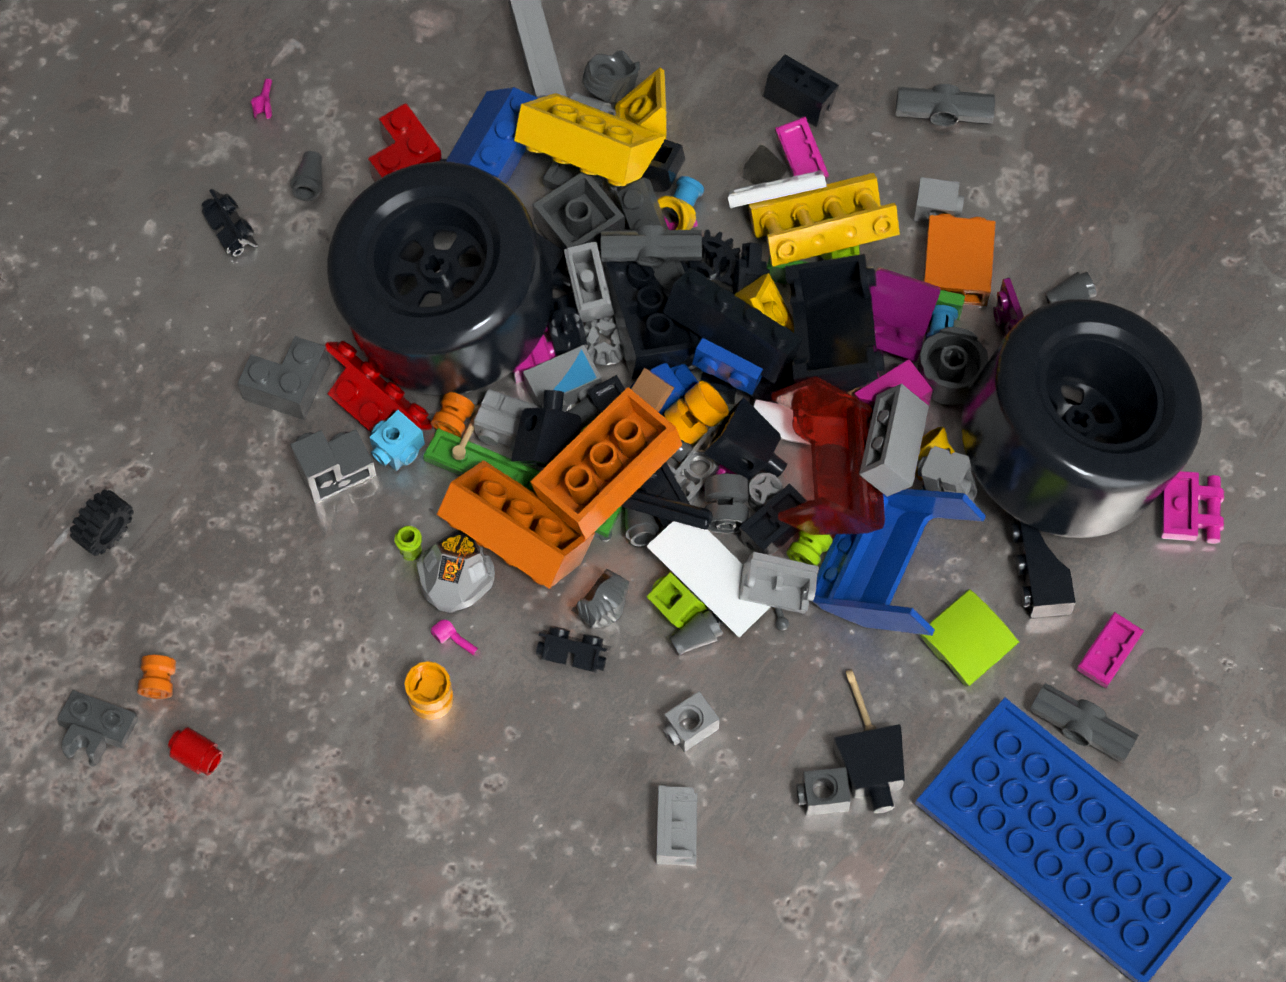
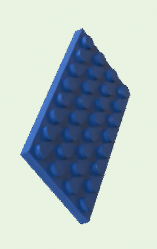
(1073, 842)

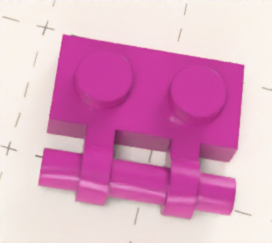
(1180, 508)

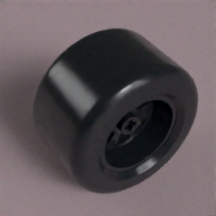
(422, 224)
(1041, 452)

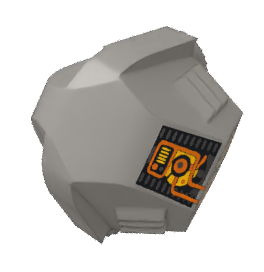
(455, 572)

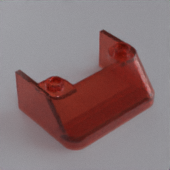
(838, 435)

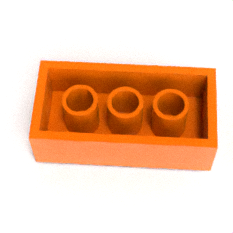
(606, 463)
(513, 524)

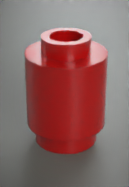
(195, 751)

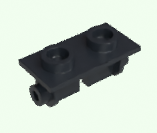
(237, 230)
(560, 644)

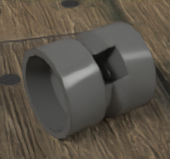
(726, 499)

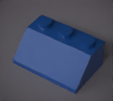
(491, 134)

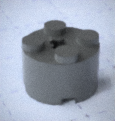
(956, 348)

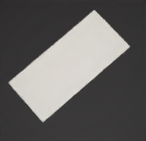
(708, 572)

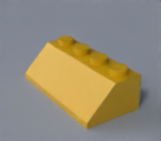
(587, 138)

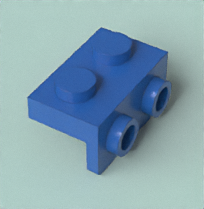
(727, 366)

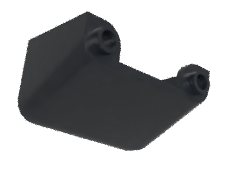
(836, 321)

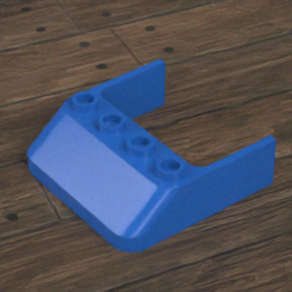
(867, 568)

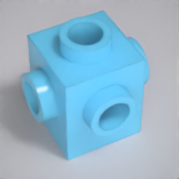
(396, 441)

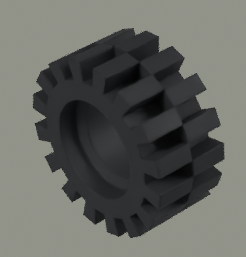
(101, 522)

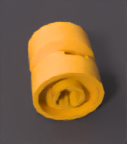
(699, 409)
(429, 690)

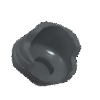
(610, 76)
(604, 601)

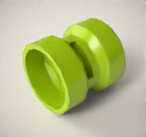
(809, 548)

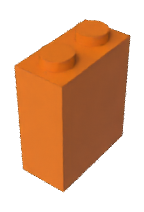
(960, 256)

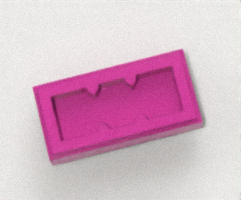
(800, 148)
(1110, 650)

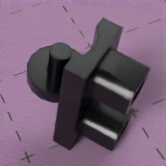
(566, 325)

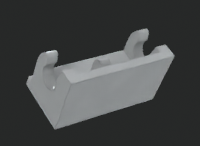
(778, 582)
(676, 825)

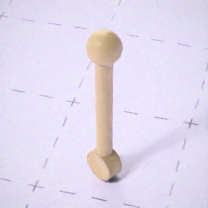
(459, 451)
(852, 680)

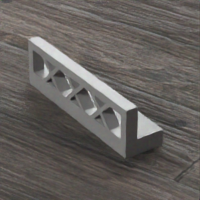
(536, 48)

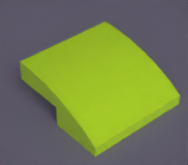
(969, 637)

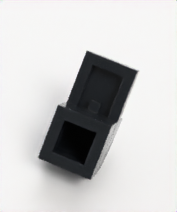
(665, 166)

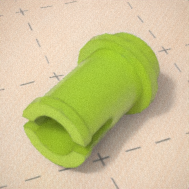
(408, 541)

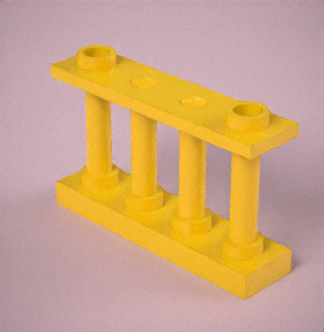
(798, 222)

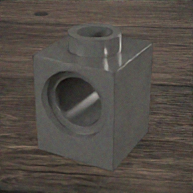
(835, 780)

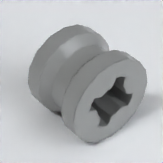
(766, 485)

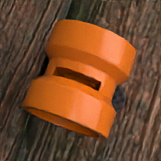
(453, 413)
(156, 677)

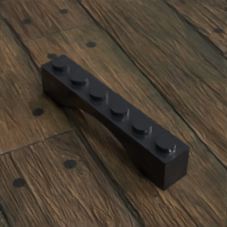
(1046, 579)

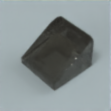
(763, 167)

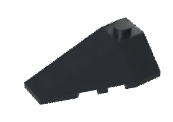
(644, 330)

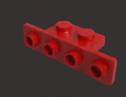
(369, 395)

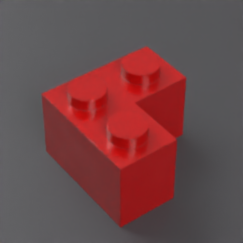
(406, 142)

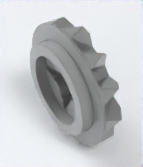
(603, 353)

